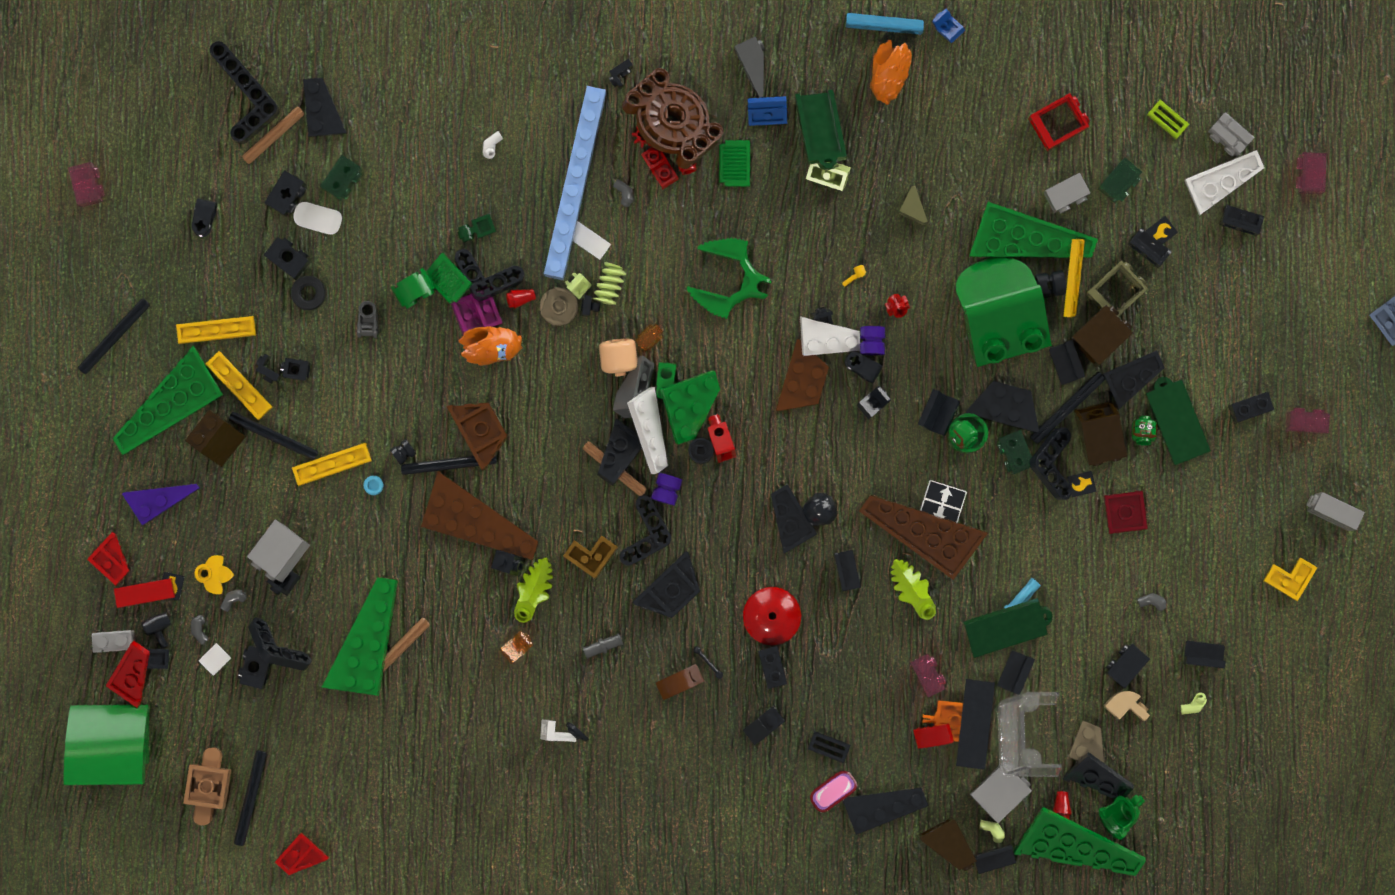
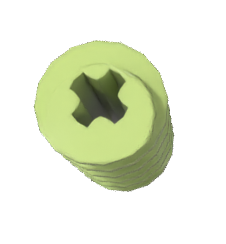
(609, 284)

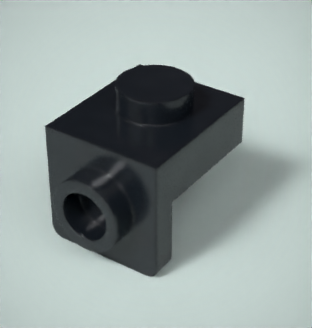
(823, 315)
(268, 375)
(874, 402)
(508, 563)
(286, 586)

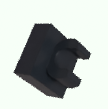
(587, 306)

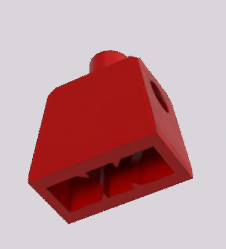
(722, 445)

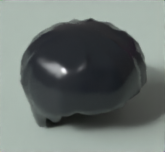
(820, 509)

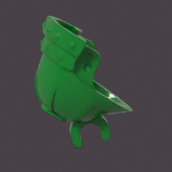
(1121, 815)

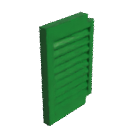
(734, 163)
(448, 279)

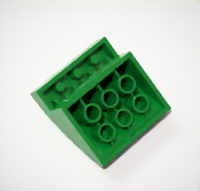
(106, 745)

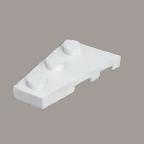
(827, 338)

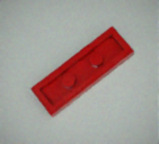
(144, 593)

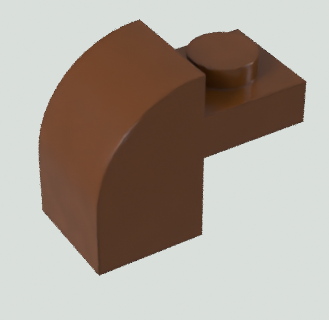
(679, 682)

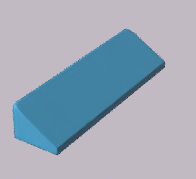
(883, 23)

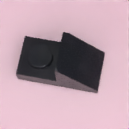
(763, 725)

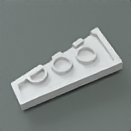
(1216, 183)
(649, 430)

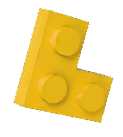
(1291, 583)

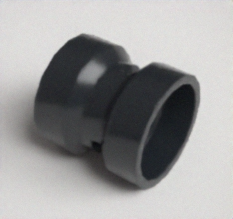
(403, 451)

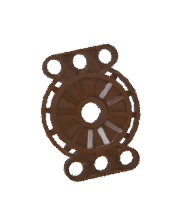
(673, 100)

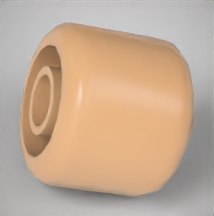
(618, 356)

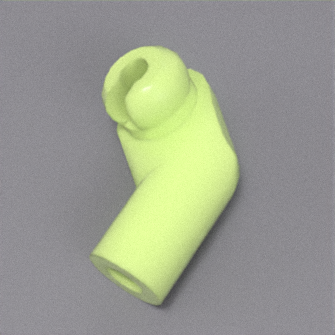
(1196, 704)
(994, 828)

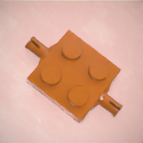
(946, 713)

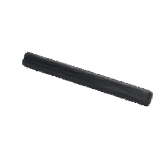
(113, 336)
(1059, 415)
(273, 436)
(444, 464)
(250, 798)

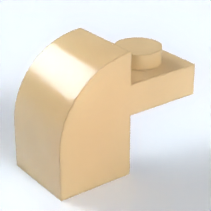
(1126, 700)

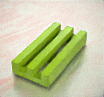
(1155, 109)

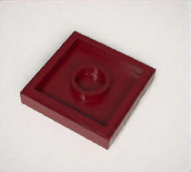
(1125, 512)

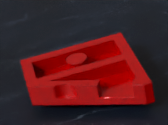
(110, 559)
(300, 855)

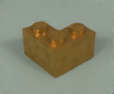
(594, 560)

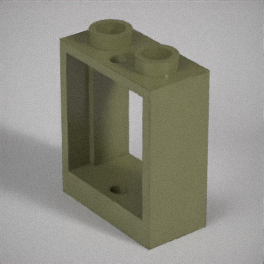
(1127, 270)

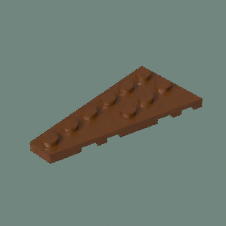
(463, 516)
(934, 538)

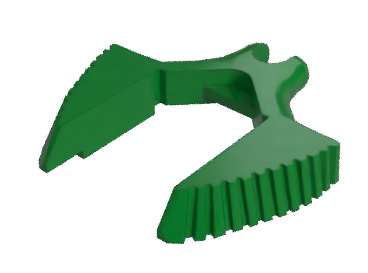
(735, 250)

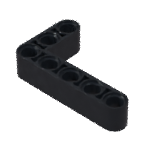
(248, 89)

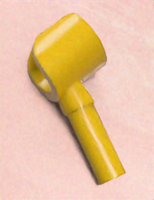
(859, 272)

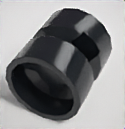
(1057, 281)
(701, 451)

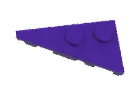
(153, 502)

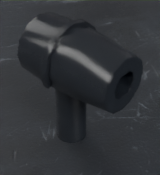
(155, 625)

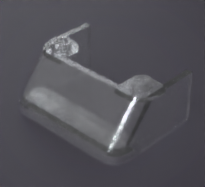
(1013, 757)

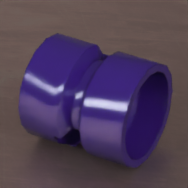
(872, 340)
(666, 489)

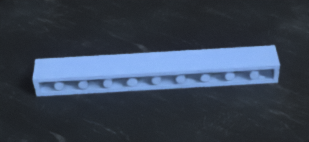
(575, 183)

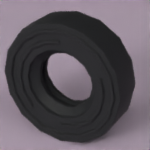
(316, 301)

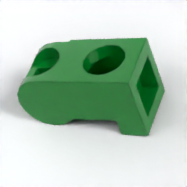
(665, 376)

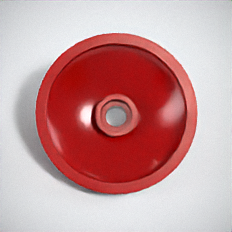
(757, 616)

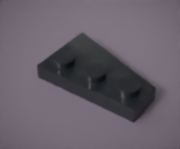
(1132, 377)
(619, 453)
(1097, 775)

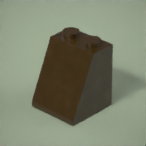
(1102, 335)
(1100, 433)
(215, 438)
(949, 843)

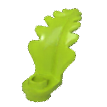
(913, 589)
(533, 590)

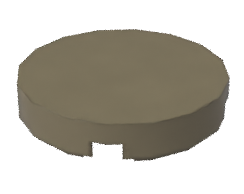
(559, 306)

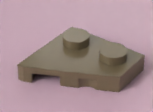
(1087, 740)

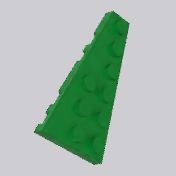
(1020, 235)
(176, 398)
(364, 651)
(1070, 843)

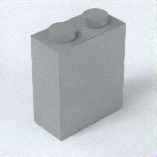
(1335, 511)
(278, 551)
(1000, 793)

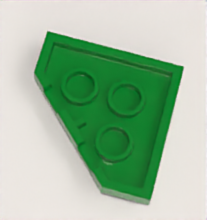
(689, 404)

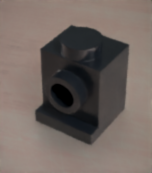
(289, 364)

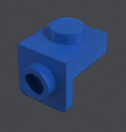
(948, 26)

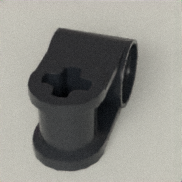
(203, 213)
(866, 369)

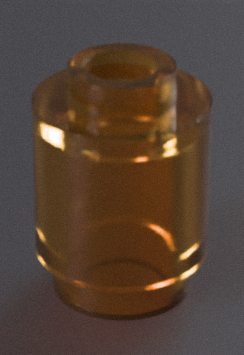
(649, 337)

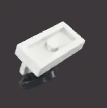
(548, 732)

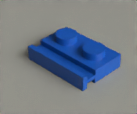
(767, 111)

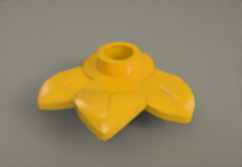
(216, 574)

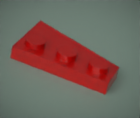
(130, 674)

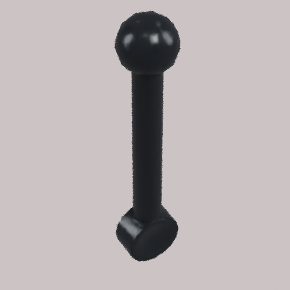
(718, 674)

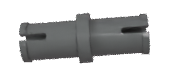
(602, 646)

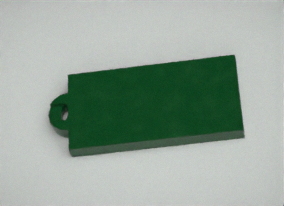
(821, 129)
(1177, 420)
(1007, 627)

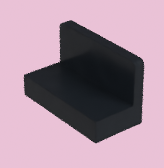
(1066, 362)
(938, 412)
(847, 570)
(1204, 654)
(1015, 672)
(994, 858)

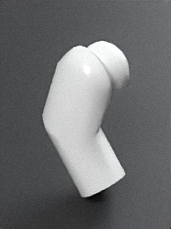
(489, 145)

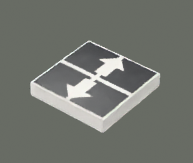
(943, 501)

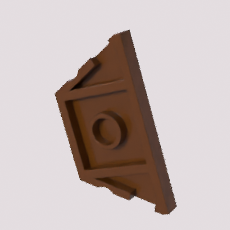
(803, 380)
(480, 430)

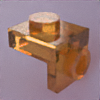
(516, 647)

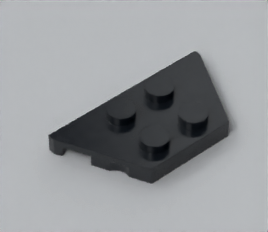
(1006, 406)
(671, 589)

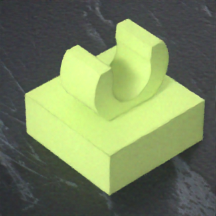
(578, 285)

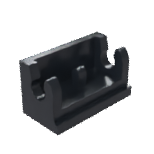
(1241, 220)
(1149, 248)

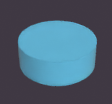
(373, 485)

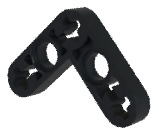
(481, 282)
(1047, 462)
(651, 539)
(274, 654)

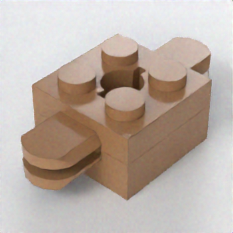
(207, 786)

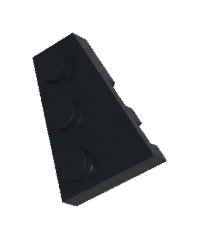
(320, 110)
(790, 519)

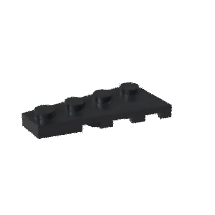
(879, 808)

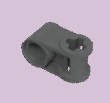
(367, 321)

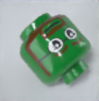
(1144, 431)
(963, 434)

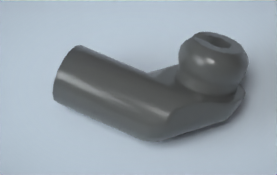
(627, 192)
(233, 596)
(1153, 599)
(196, 629)

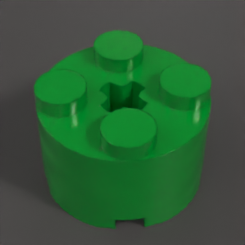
(413, 288)
(979, 425)

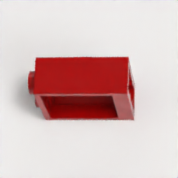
(1041, 130)

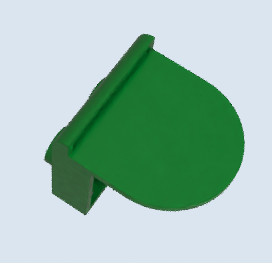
(1002, 310)

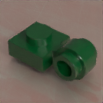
(482, 227)

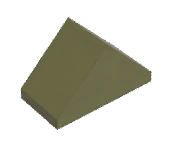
(913, 208)

